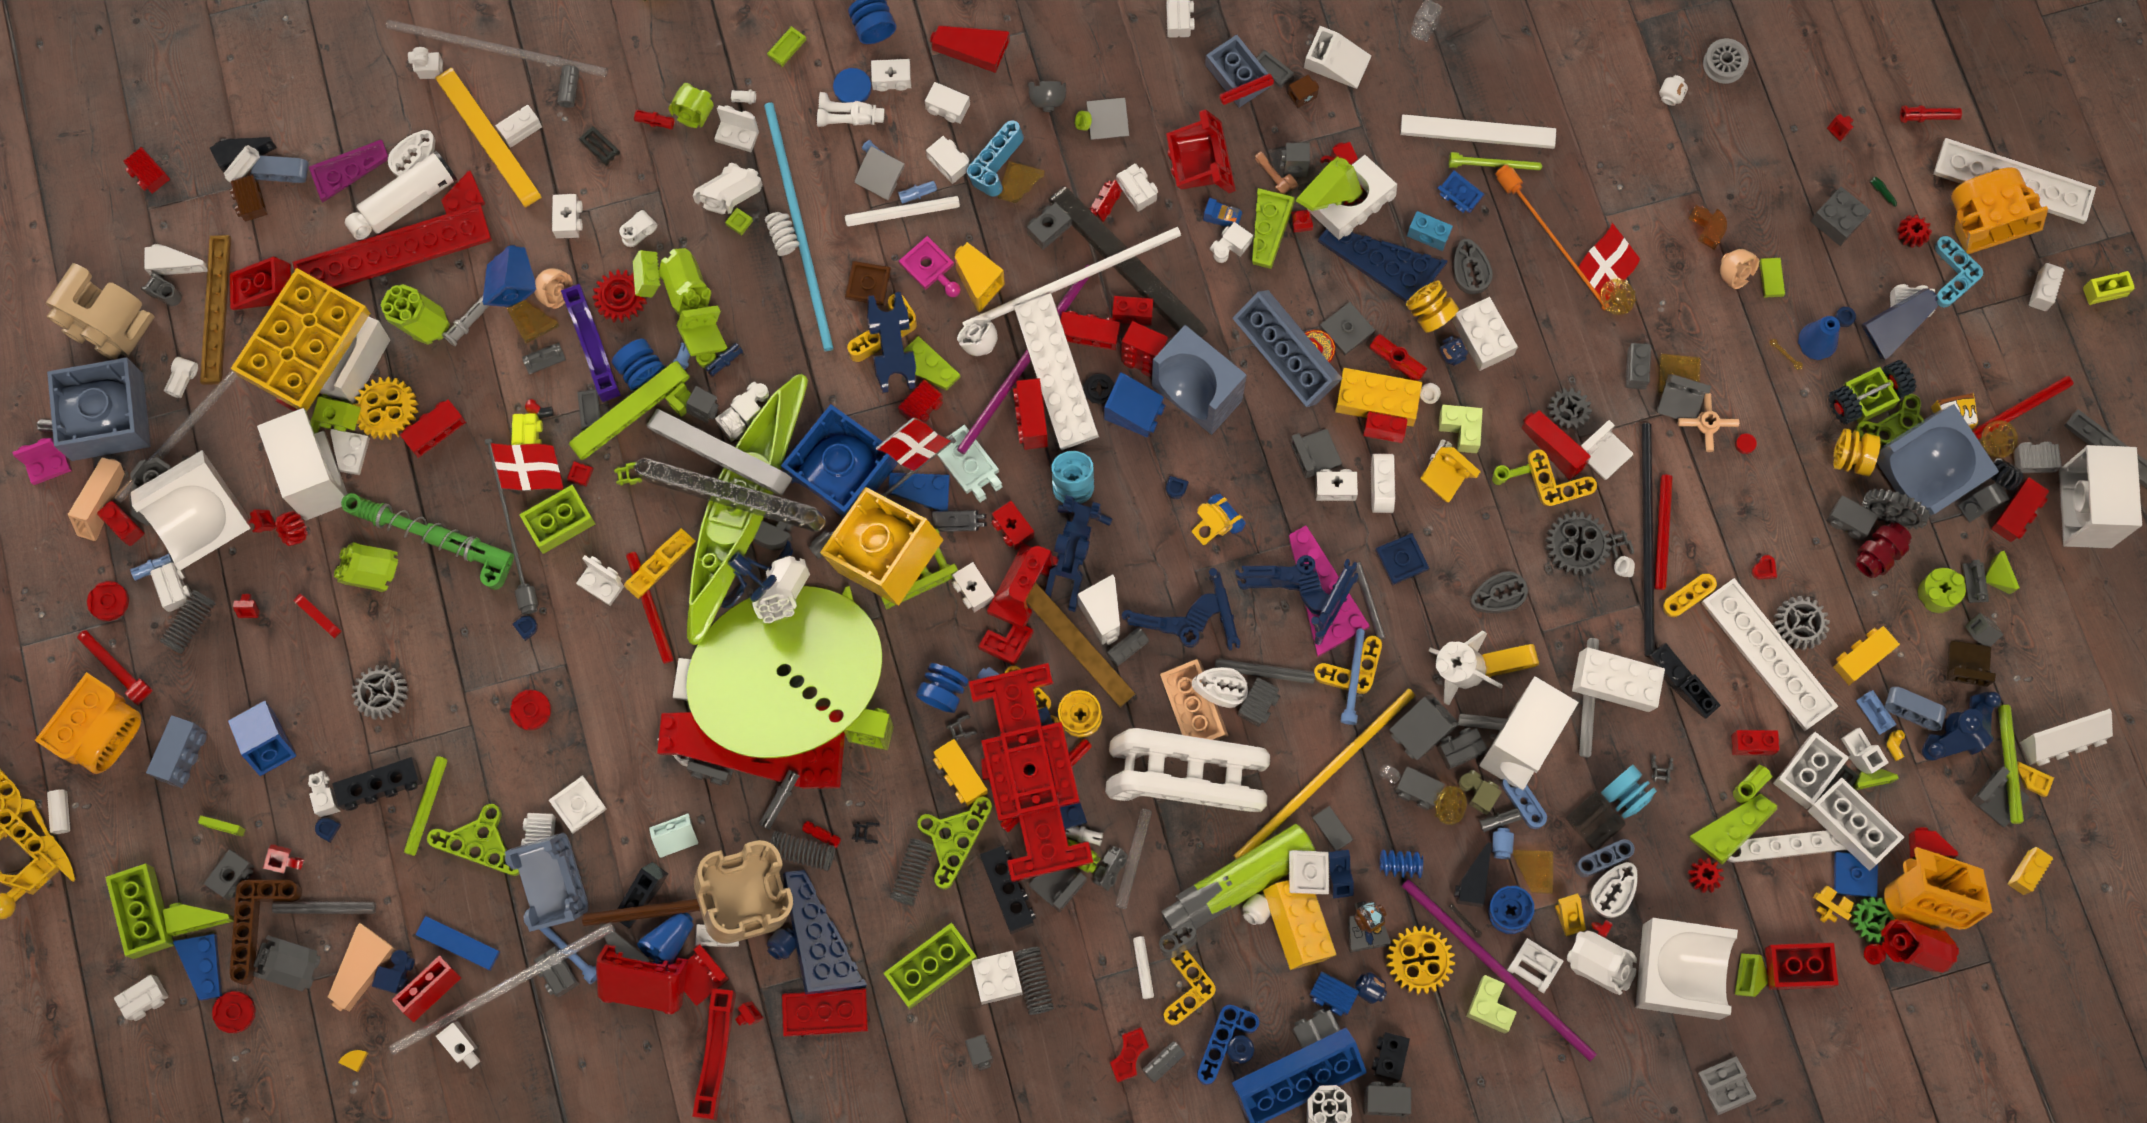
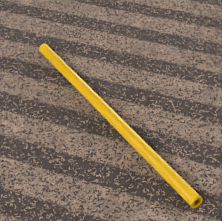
(1325, 774)

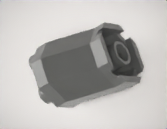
(143, 473)
(286, 963)

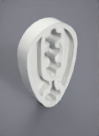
(411, 144)
(1213, 692)
(1622, 899)

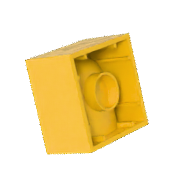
(882, 546)

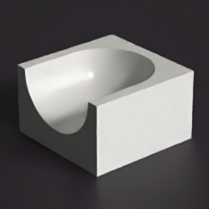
(357, 363)
(303, 464)
(2100, 496)
(191, 509)
(1529, 733)
(1684, 968)

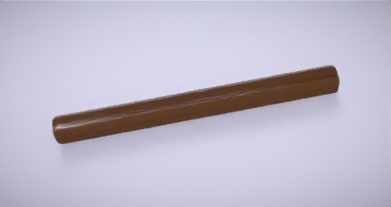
(640, 912)

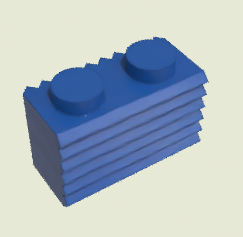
(1333, 994)

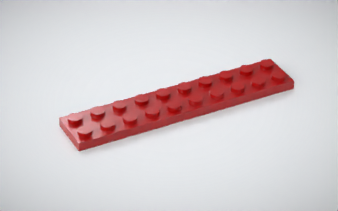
(398, 248)

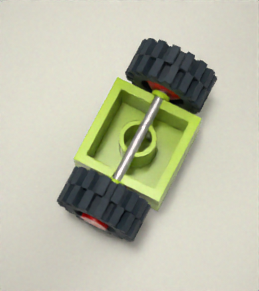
(1872, 393)

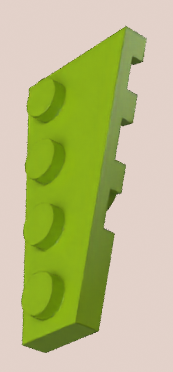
(1270, 224)
(1730, 831)

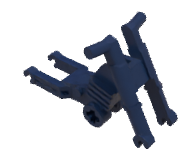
(1074, 545)
(1306, 580)
(1196, 617)

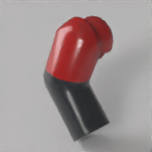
(533, 408)

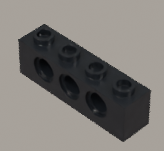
(345, 788)
(1015, 922)

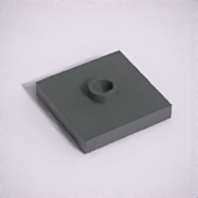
(1347, 328)

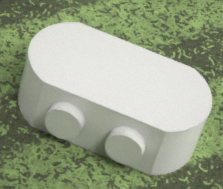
(1382, 483)

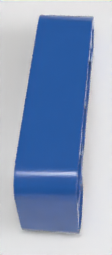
(1221, 1046)

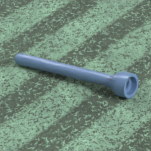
(1349, 716)
(588, 970)

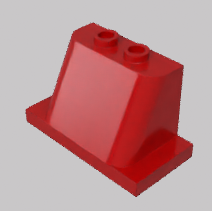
(1200, 154)
(1010, 600)

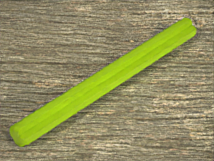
(2010, 763)

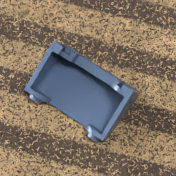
(549, 881)

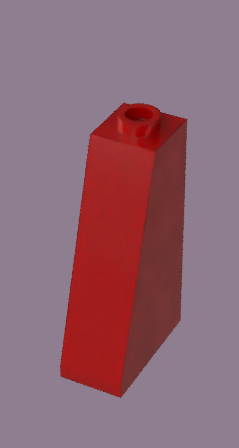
(971, 45)
(1558, 446)

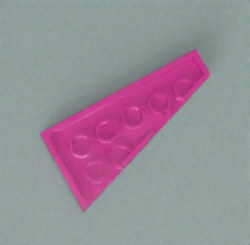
(1349, 616)

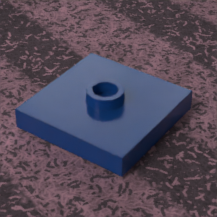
(1853, 878)

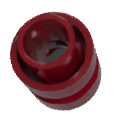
(1888, 545)

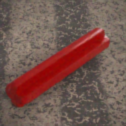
(1246, 89)

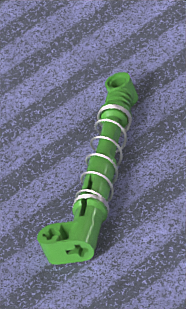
(435, 535)

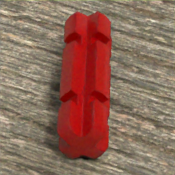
(821, 834)

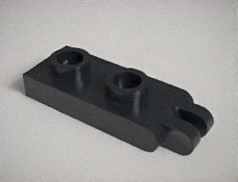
(958, 520)

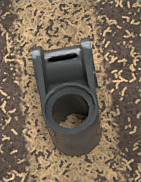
(159, 289)

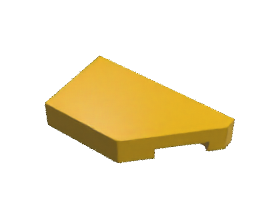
(2035, 780)

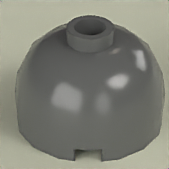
(1047, 95)

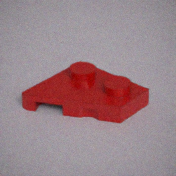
(462, 195)

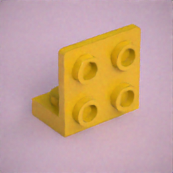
(1447, 472)

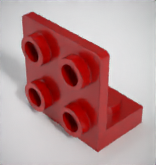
(702, 976)

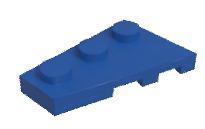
(924, 489)

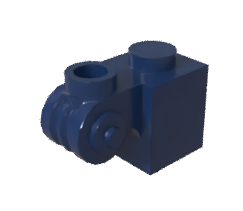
(394, 979)

